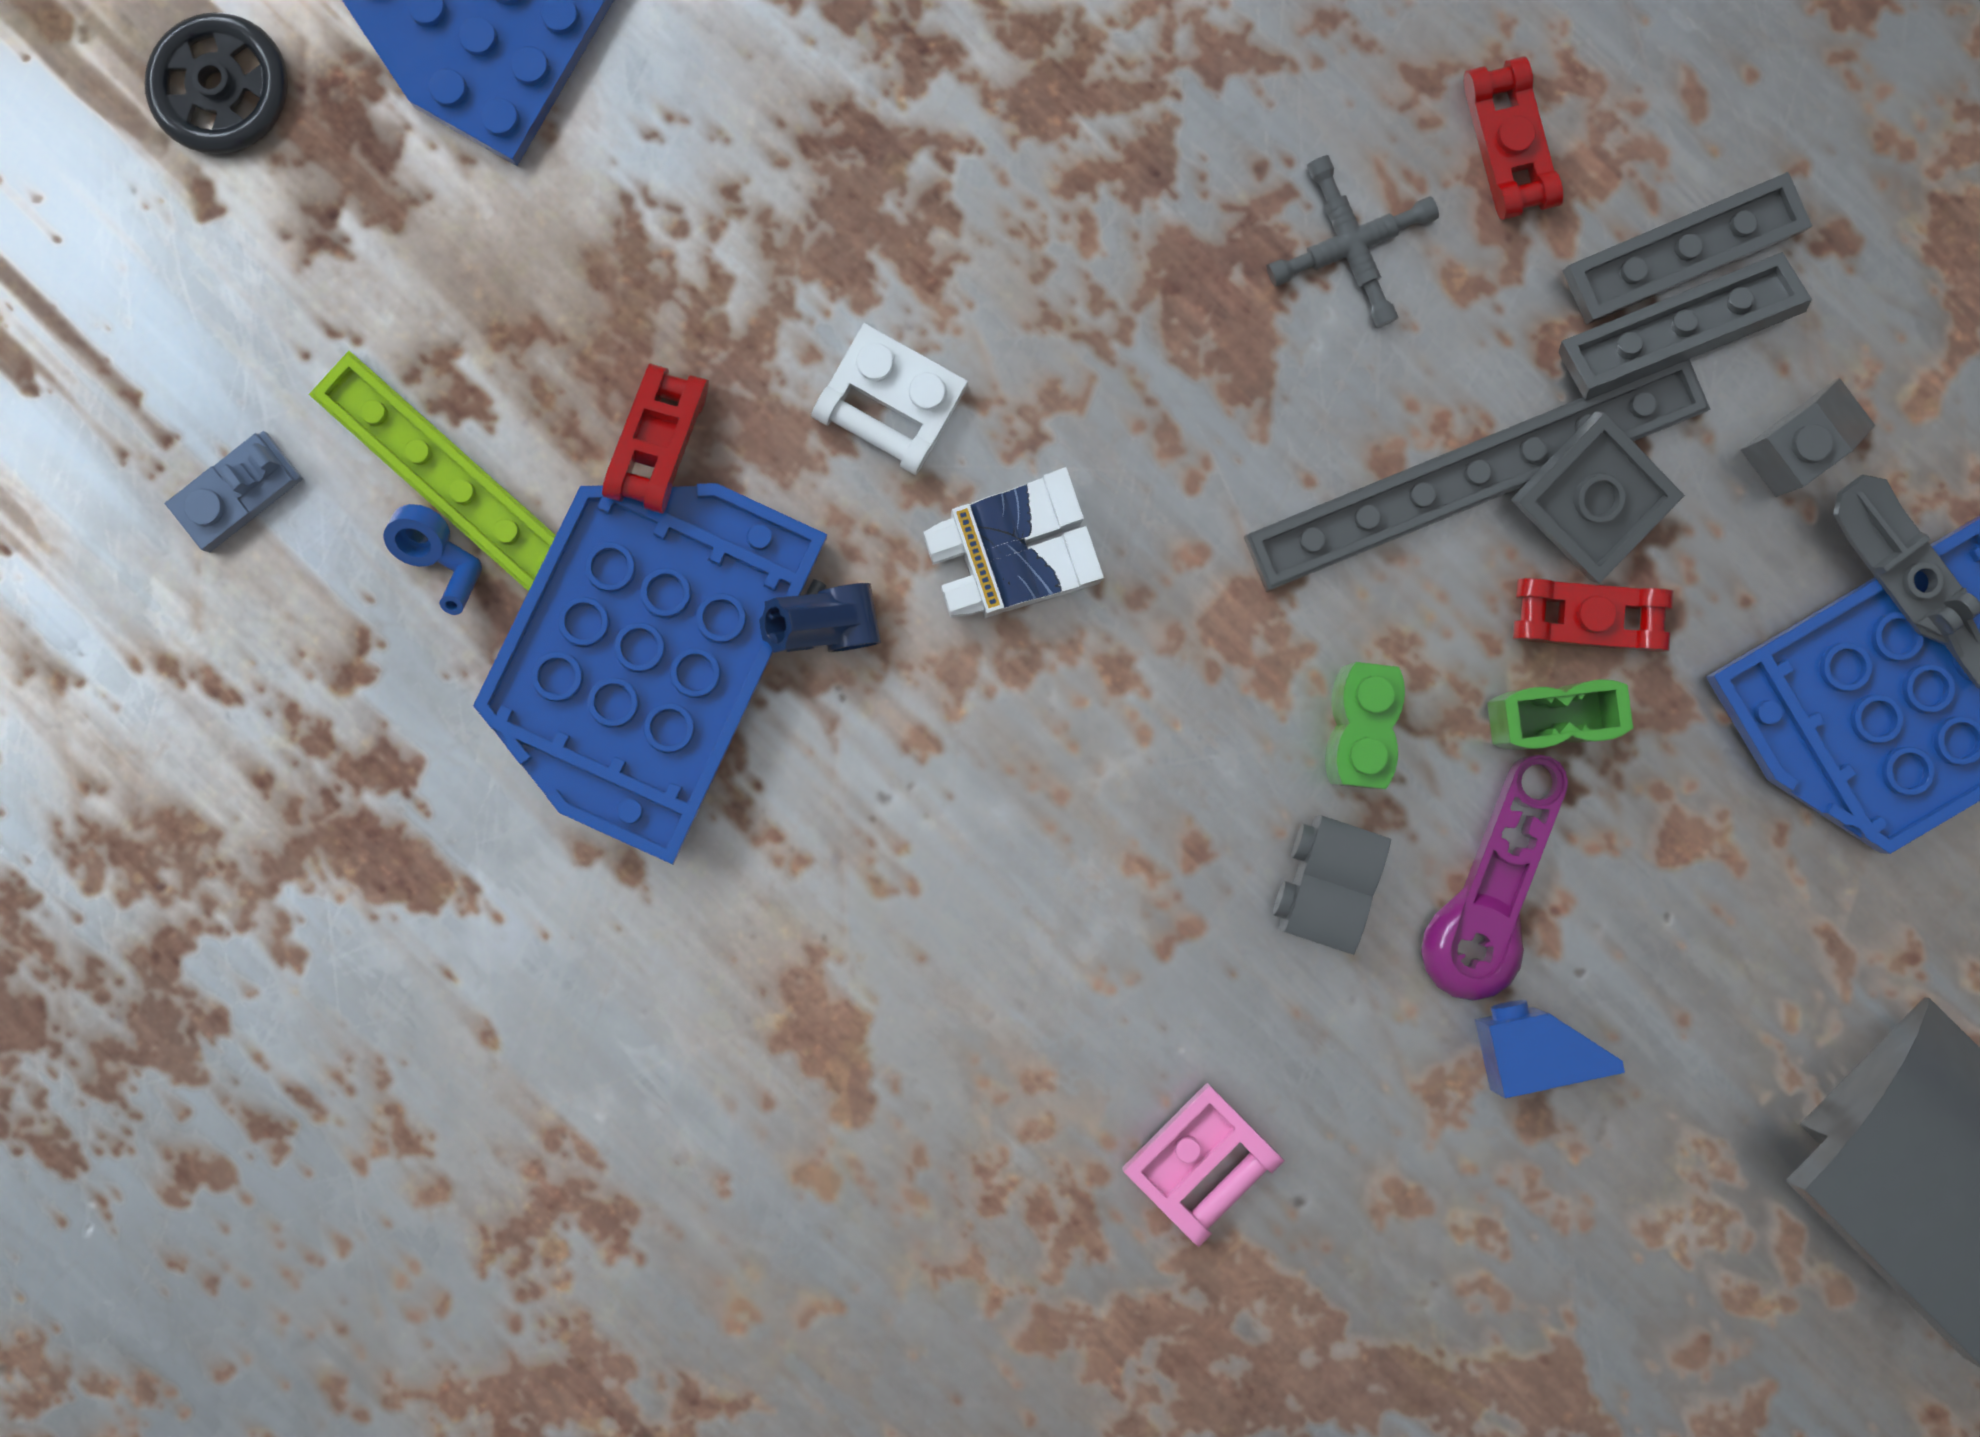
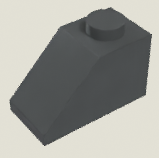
(1809, 439)

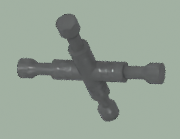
(1352, 241)

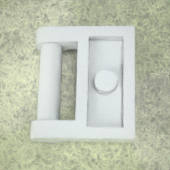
(898, 381)

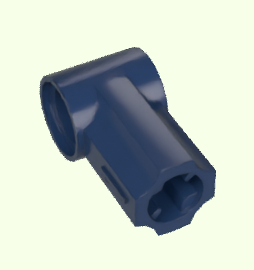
(834, 618)

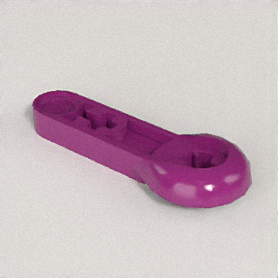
(1494, 893)

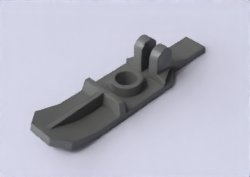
(1894, 554)

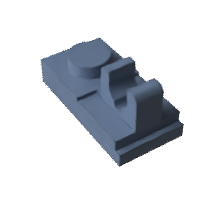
(233, 491)

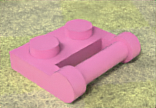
(1188, 1151)

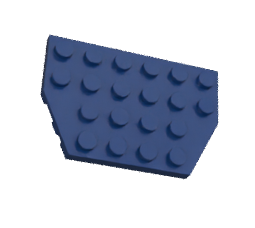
(482, 62)
(643, 654)
(1865, 711)

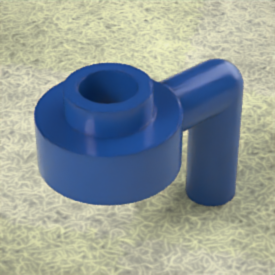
(422, 539)

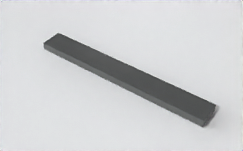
(1462, 478)

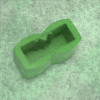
(1365, 708)
(1568, 714)

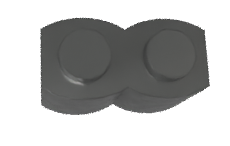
(1332, 883)

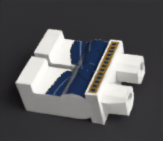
(995, 548)

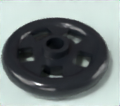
(229, 130)

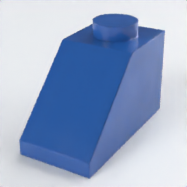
(1537, 1052)

